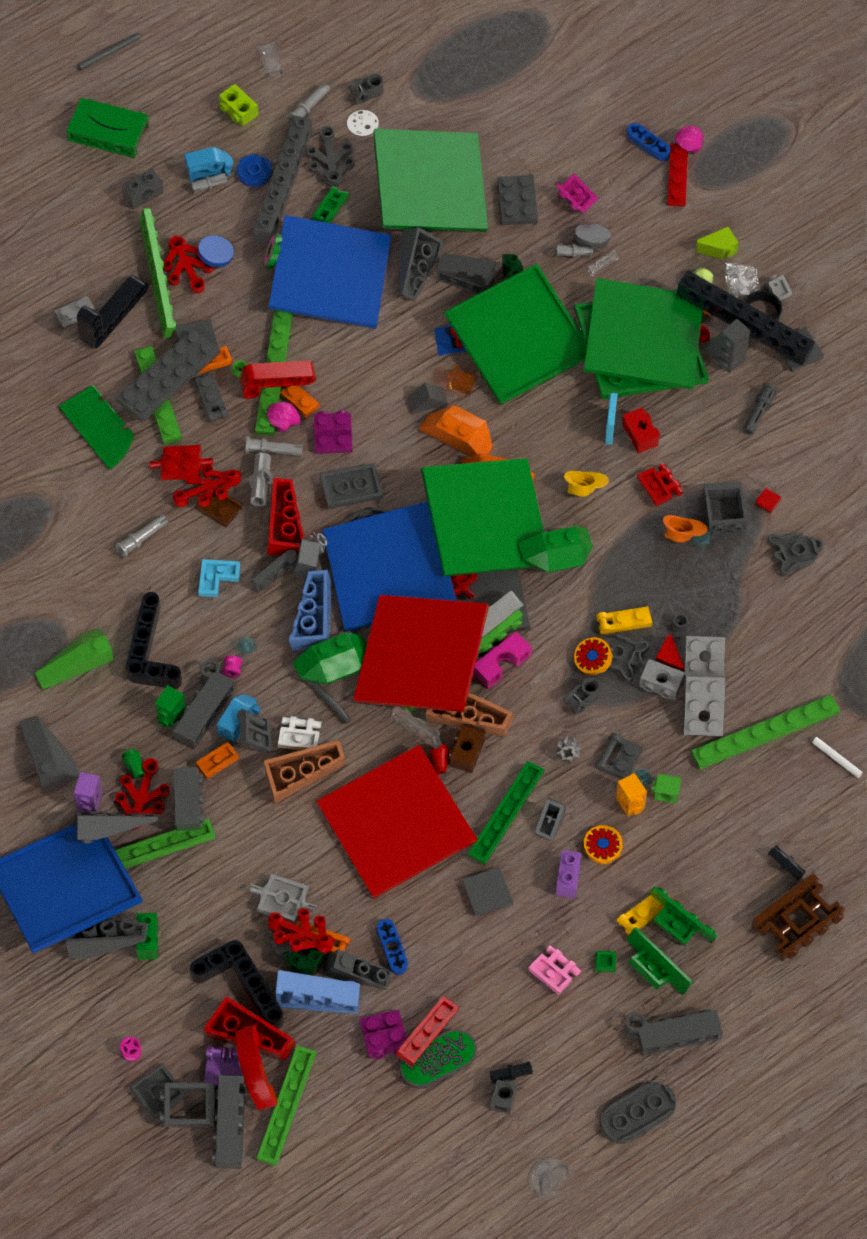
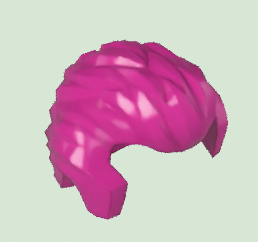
(690, 138)
(283, 415)

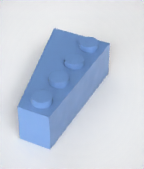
(314, 612)
(316, 993)

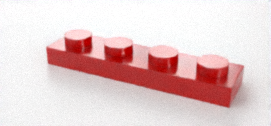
(677, 176)
(427, 1031)

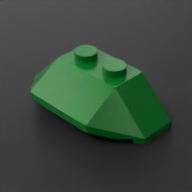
(557, 549)
(332, 659)

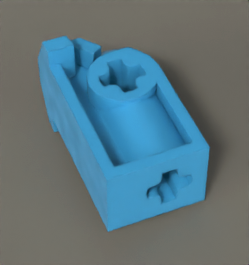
(208, 163)
(229, 725)

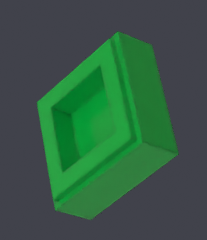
(605, 961)

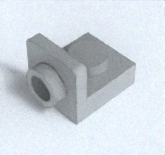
(778, 286)

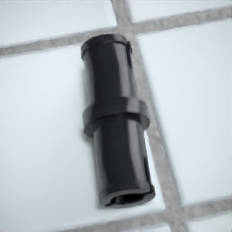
(787, 862)
(511, 1072)

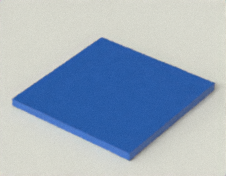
(330, 272)
(385, 556)
(64, 887)

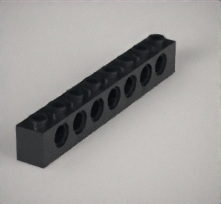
(761, 326)

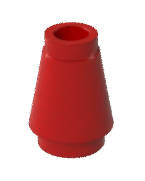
(439, 758)

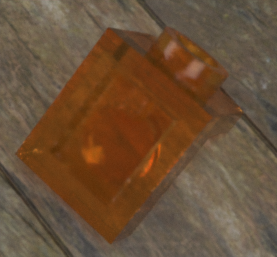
(461, 381)

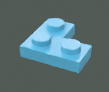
(215, 571)

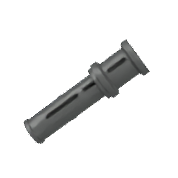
(762, 402)

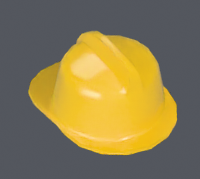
(584, 483)

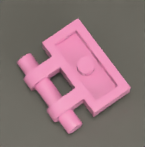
(551, 974)

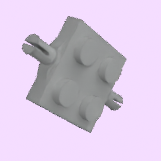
(283, 897)

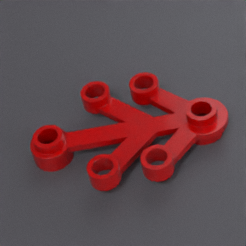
(185, 262)
(227, 479)
(142, 797)
(322, 941)

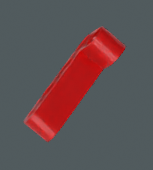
(275, 375)

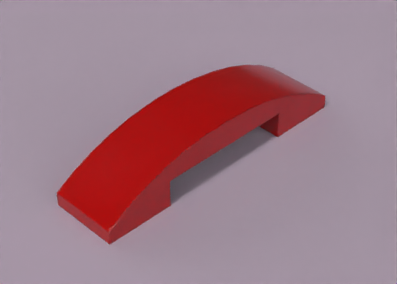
(252, 1068)

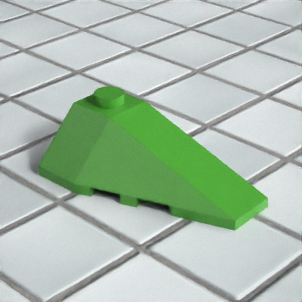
(80, 656)

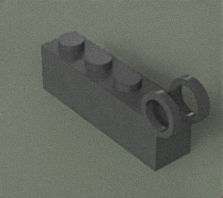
(205, 707)
(675, 1032)

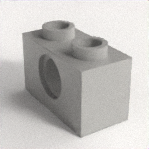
(656, 671)

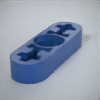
(646, 134)
(391, 961)

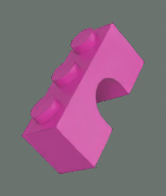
(512, 648)

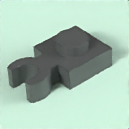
(279, 949)

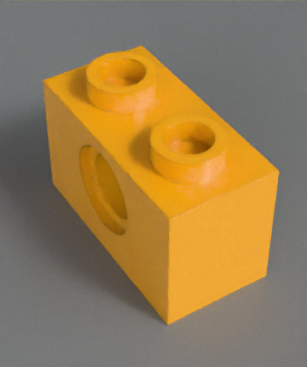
(631, 795)

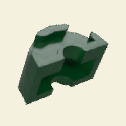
(511, 265)
(305, 964)

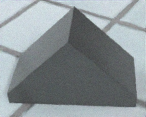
(426, 398)
(306, 558)
(551, 819)

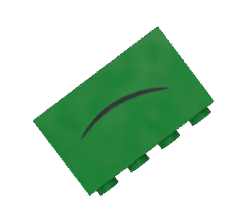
(107, 127)

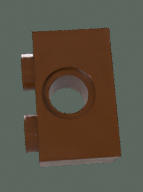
(467, 759)

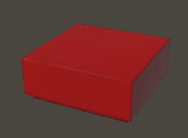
(768, 500)

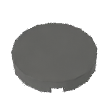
(592, 235)

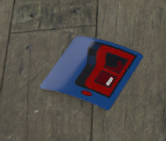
(447, 341)

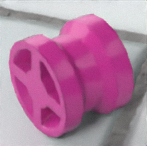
(232, 666)
(128, 1045)

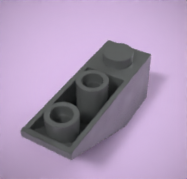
(352, 968)

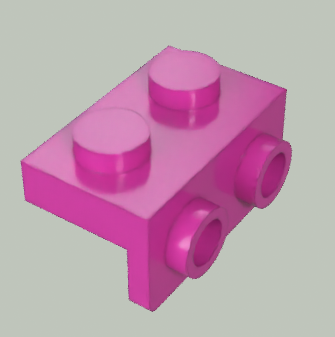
(578, 193)

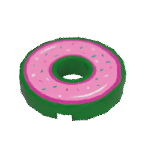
(272, 251)

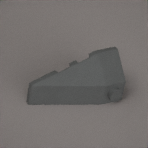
(417, 256)
(49, 757)
(97, 825)
(105, 937)

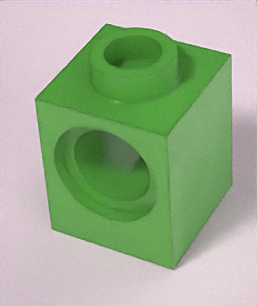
(666, 788)

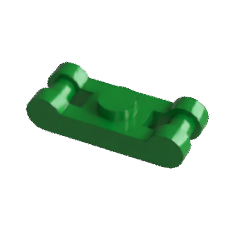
(331, 205)

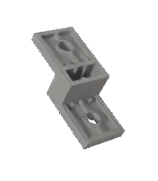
(704, 685)

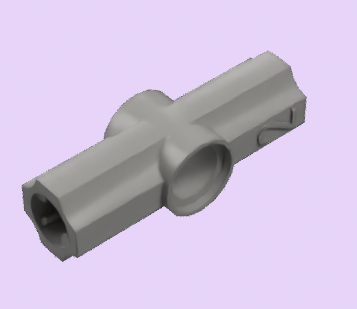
(260, 479)

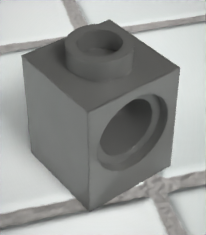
(503, 1104)

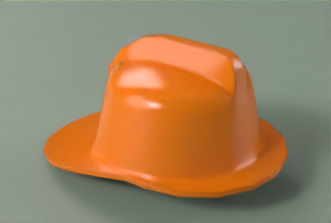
(682, 529)

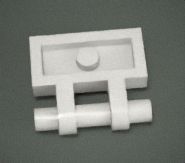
(298, 738)

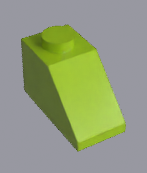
(718, 244)

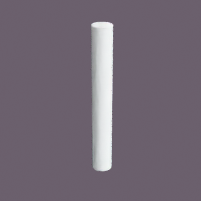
(837, 757)

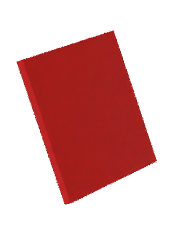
(421, 653)
(396, 821)

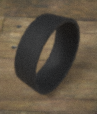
(765, 296)

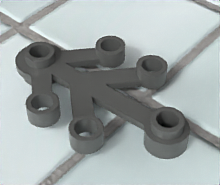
(331, 159)

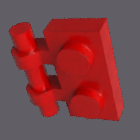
(656, 488)

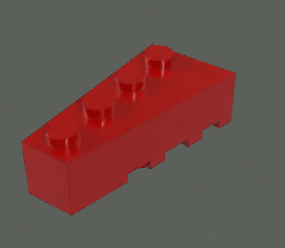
(284, 518)
(233, 1017)

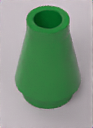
(133, 762)

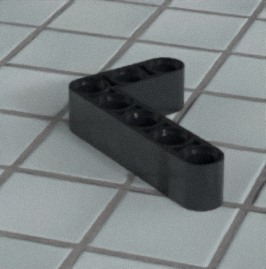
(97, 326)
(144, 646)
(245, 977)

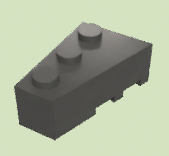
(466, 272)
(730, 346)
(188, 798)

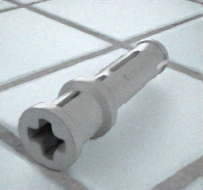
(304, 108)
(266, 446)
(135, 540)

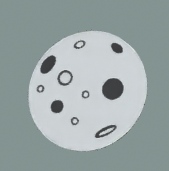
(362, 122)

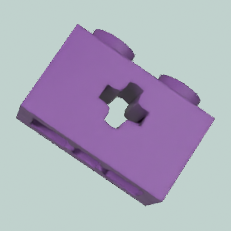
(88, 792)
(568, 874)

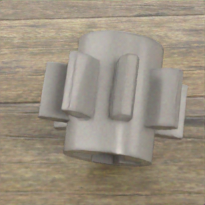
(320, 539)
(563, 748)

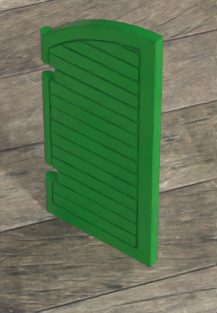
(99, 425)

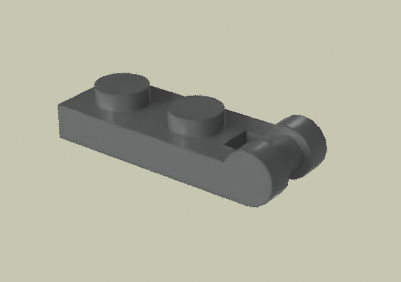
(211, 397)
(274, 570)

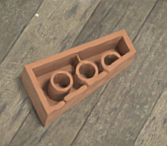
(477, 714)
(299, 769)

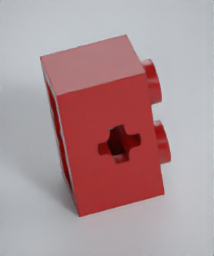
(640, 430)

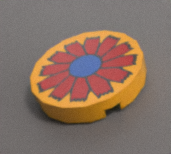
(593, 656)
(603, 844)

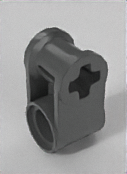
(366, 88)
(581, 698)

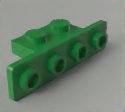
(678, 921)
(655, 964)

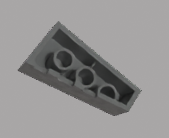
(230, 1122)

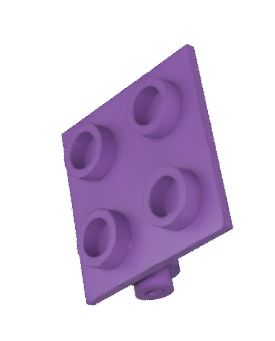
(221, 1062)

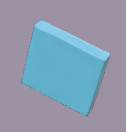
(611, 418)

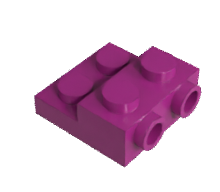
(333, 432)
(383, 1033)

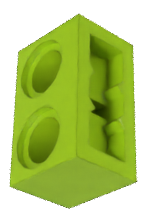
(238, 105)

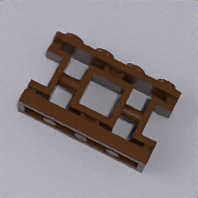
(788, 905)

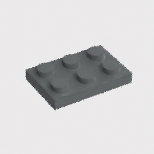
(517, 200)
(351, 486)

